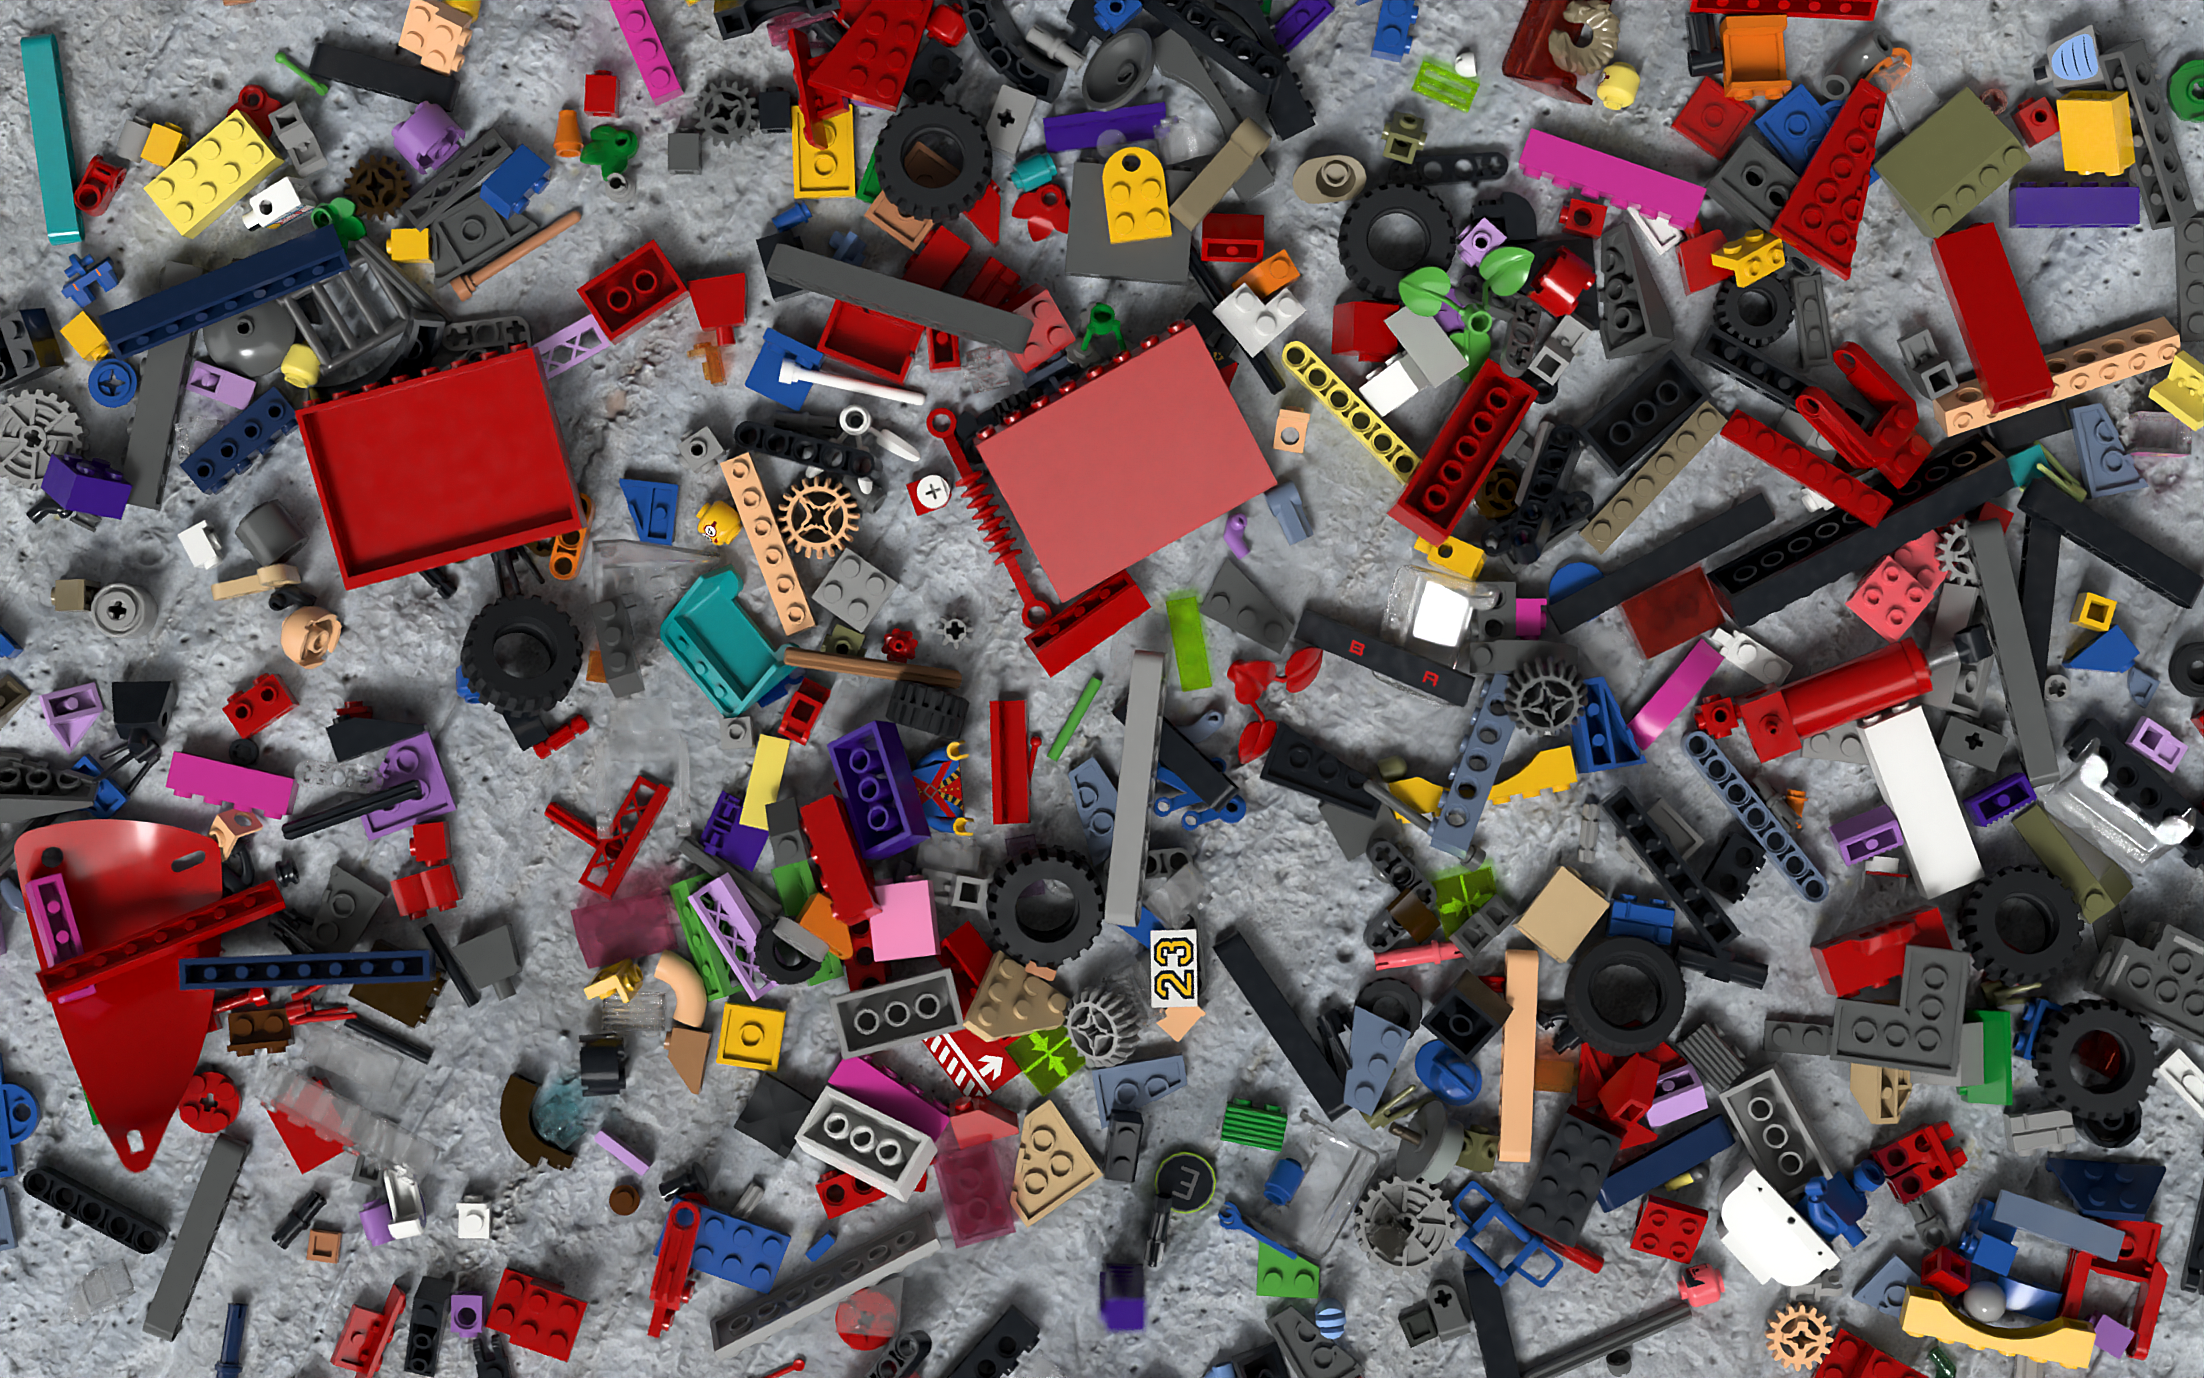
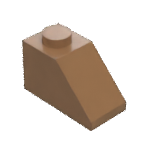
(689, 1054)

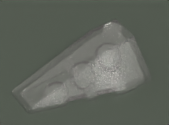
(645, 569)

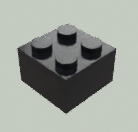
(1467, 1015)

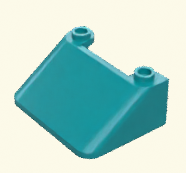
(723, 644)

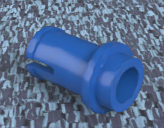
(792, 217)

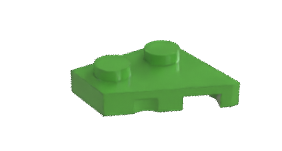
(1285, 1277)

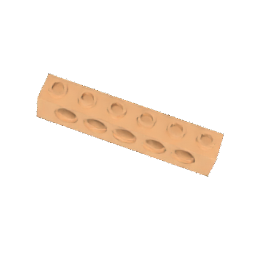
(768, 544)

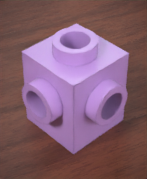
(1484, 233)

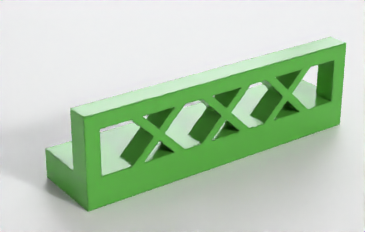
(794, 888)
(705, 953)

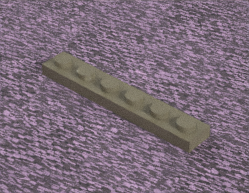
(1653, 477)

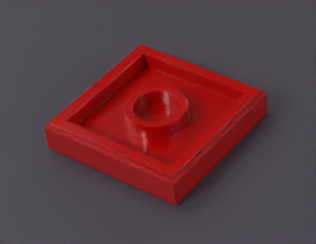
(1713, 119)

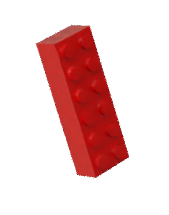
(1462, 453)

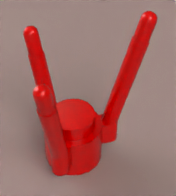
(303, 1011)

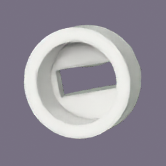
(1466, 64)

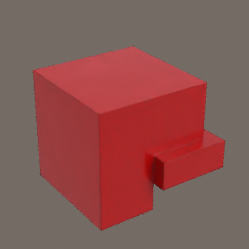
(1362, 331)

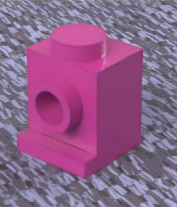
(1530, 618)

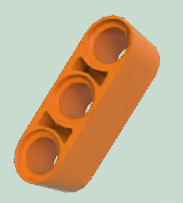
(574, 552)

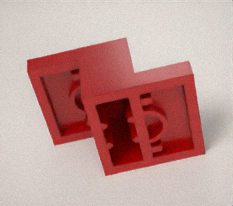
(536, 1314)
(1859, 1359)

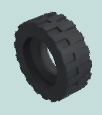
(772, 967)
(1399, 990)

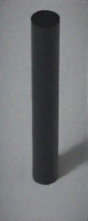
(450, 965)
(388, 1039)

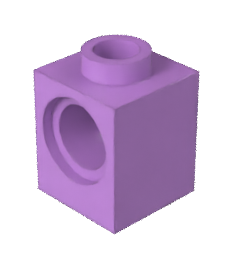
(478, 1302)
(2109, 1334)

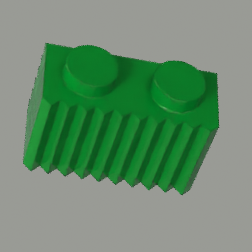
(1254, 1125)

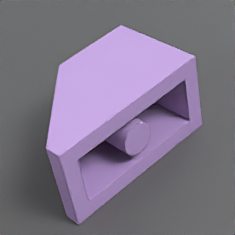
(221, 385)

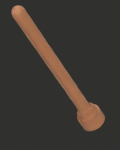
(466, 285)

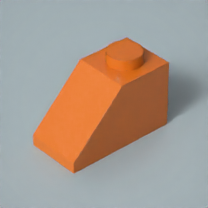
(1269, 276)
(819, 920)

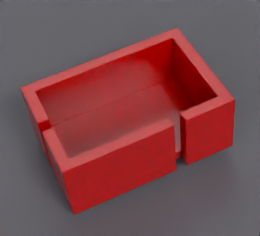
(871, 341)

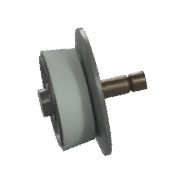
(1428, 1144)

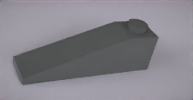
(1633, 307)
(38, 790)

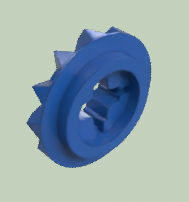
(102, 373)

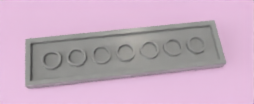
(824, 1285)

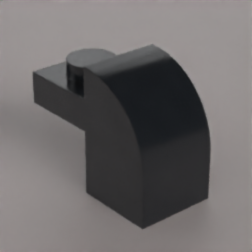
(1516, 217)

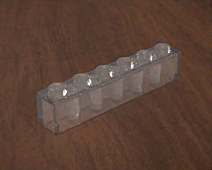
(348, 1123)

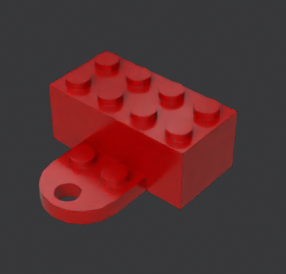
(1876, 951)

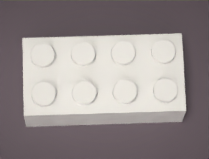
(866, 1144)

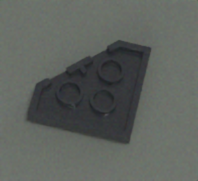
(1588, 301)

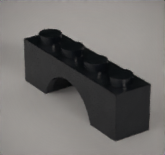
(744, 16)

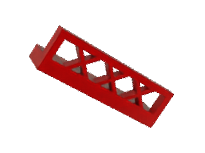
(1010, 762)
(633, 844)

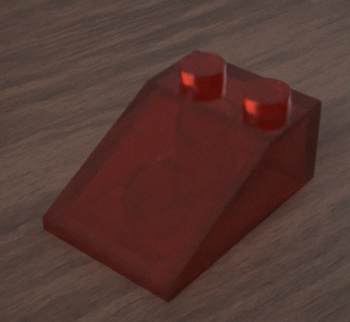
(1671, 613)

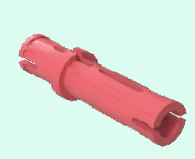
(1416, 955)

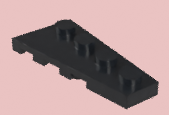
(1310, 771)

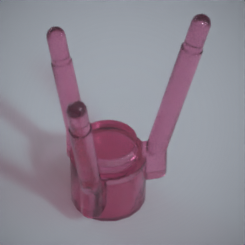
(779, 29)

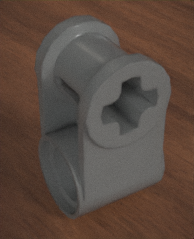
(1448, 1314)

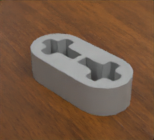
(801, 939)

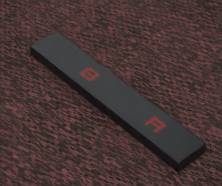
(1385, 657)

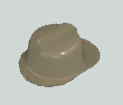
(1329, 179)

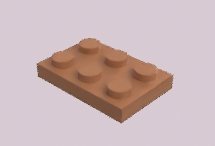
(926, 170)

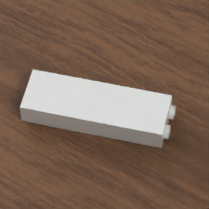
(1920, 799)

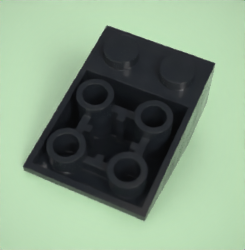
(27, 348)

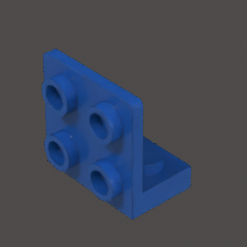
(767, 367)

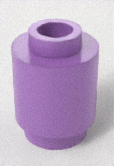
(375, 1221)

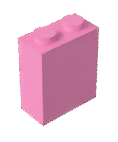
(907, 922)

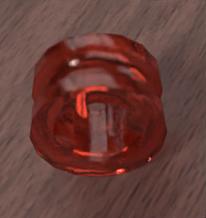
(1998, 96)

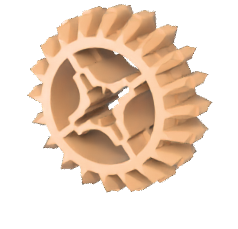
(802, 496)

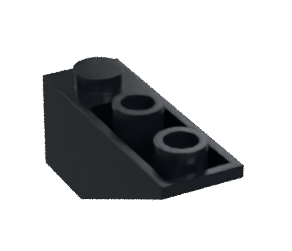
(427, 1325)

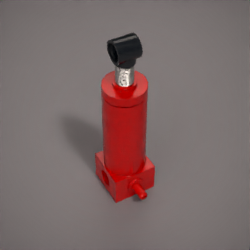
(1848, 691)

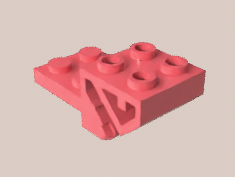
(1899, 587)

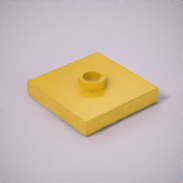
(751, 1036)

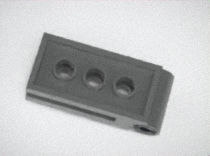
(1752, 202)

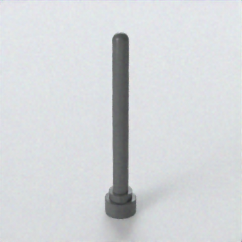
(1475, 855)

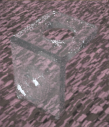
(194, 423)

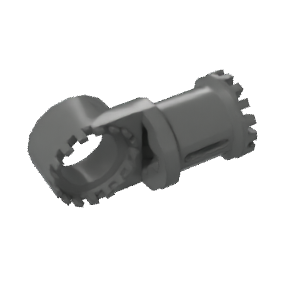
(1926, 1220)

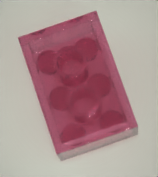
(974, 1194)

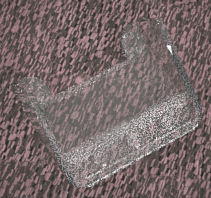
(1430, 617)
(2106, 820)

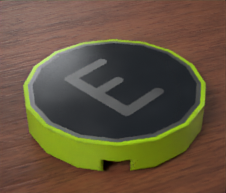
(1187, 1180)

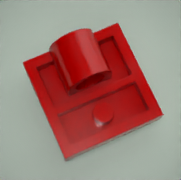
(1668, 1229)

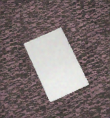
(1427, 345)

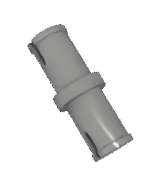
(1056, 47)

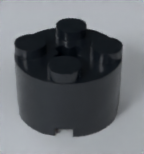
(601, 1064)
(2110, 1134)

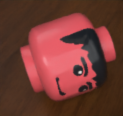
(1701, 1285)

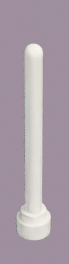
(793, 372)

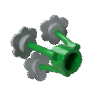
(1095, 322)

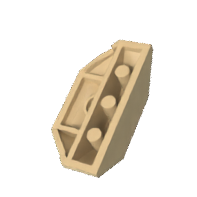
(1880, 1090)

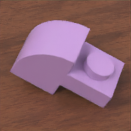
(2156, 744)

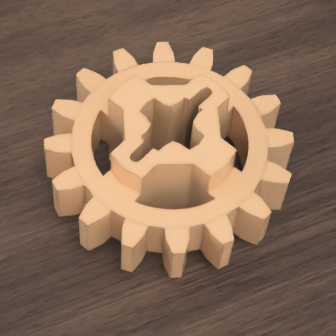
(1811, 1337)

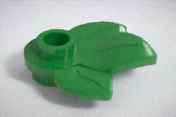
(607, 152)
(341, 215)

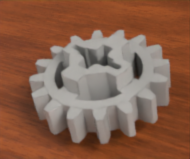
(1953, 554)

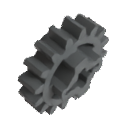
(714, 118)

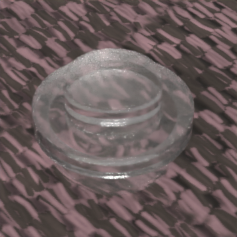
(1110, 142)

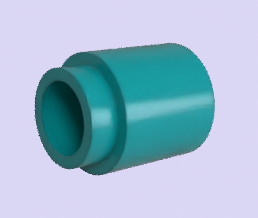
(1033, 172)

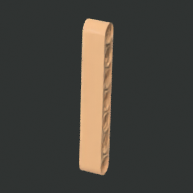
(1518, 1056)

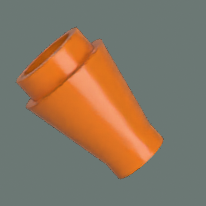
(568, 137)

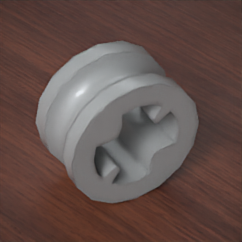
(2066, 688)

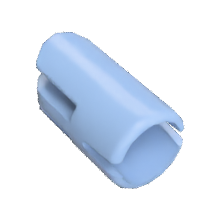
(1330, 1317)

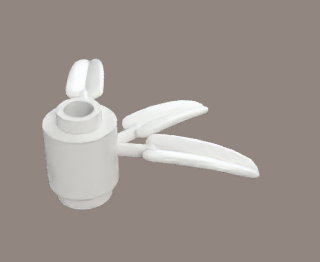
(884, 438)

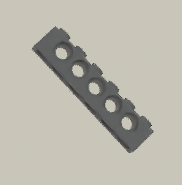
(2157, 159)

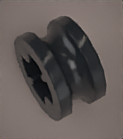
(241, 760)
(287, 872)

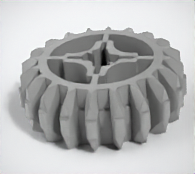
(1095, 1020)

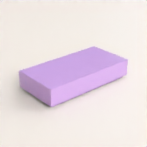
(622, 1151)

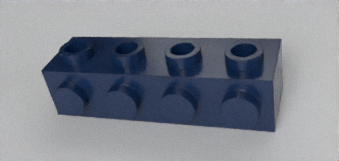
(241, 441)

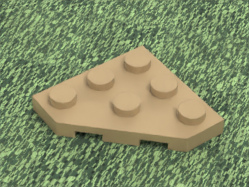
(1013, 1002)
(1049, 1164)

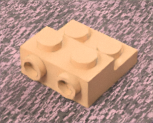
(436, 35)

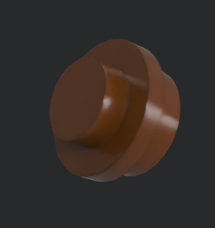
(624, 1200)

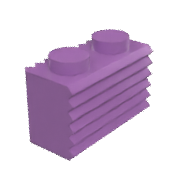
(1866, 835)

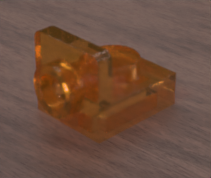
(713, 368)

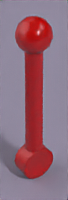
(1035, 742)
(797, 1365)

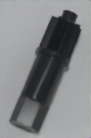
(1158, 1228)

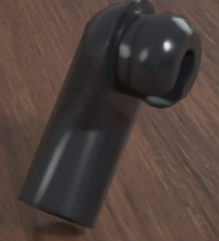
(46, 506)
(289, 596)

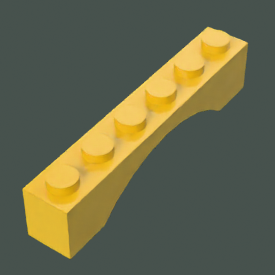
(1544, 770)
(2058, 1340)

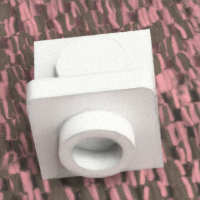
(474, 1217)

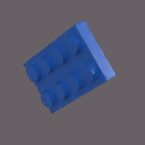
(732, 1247)

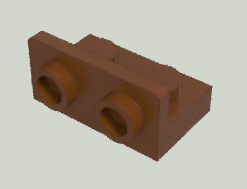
(259, 1030)

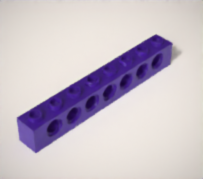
(1122, 1298)

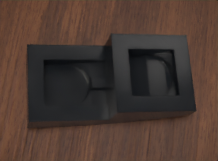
(526, 730)

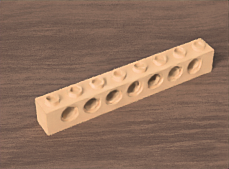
(2072, 372)

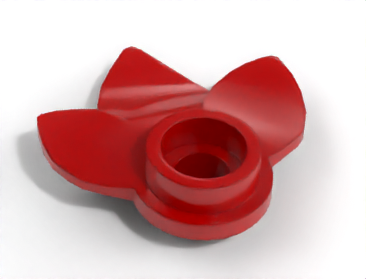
(259, 112)
(1043, 216)

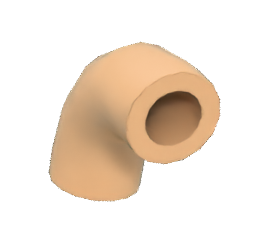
(687, 987)

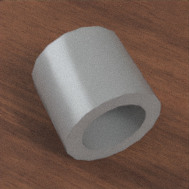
(140, 614)

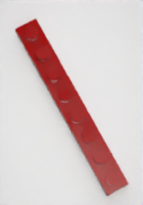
(160, 940)

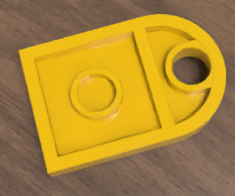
(1135, 199)

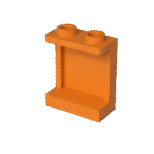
(1754, 56)

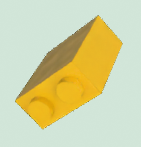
(2096, 131)

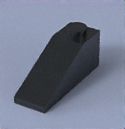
(362, 736)

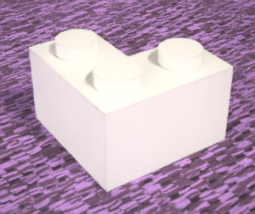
(1255, 323)
(1394, 385)

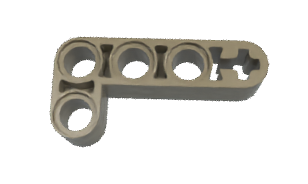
(1221, 174)

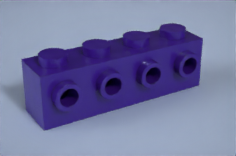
(2074, 206)

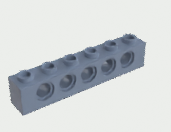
(1455, 838)

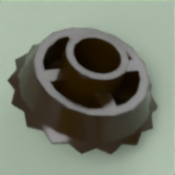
(1498, 493)

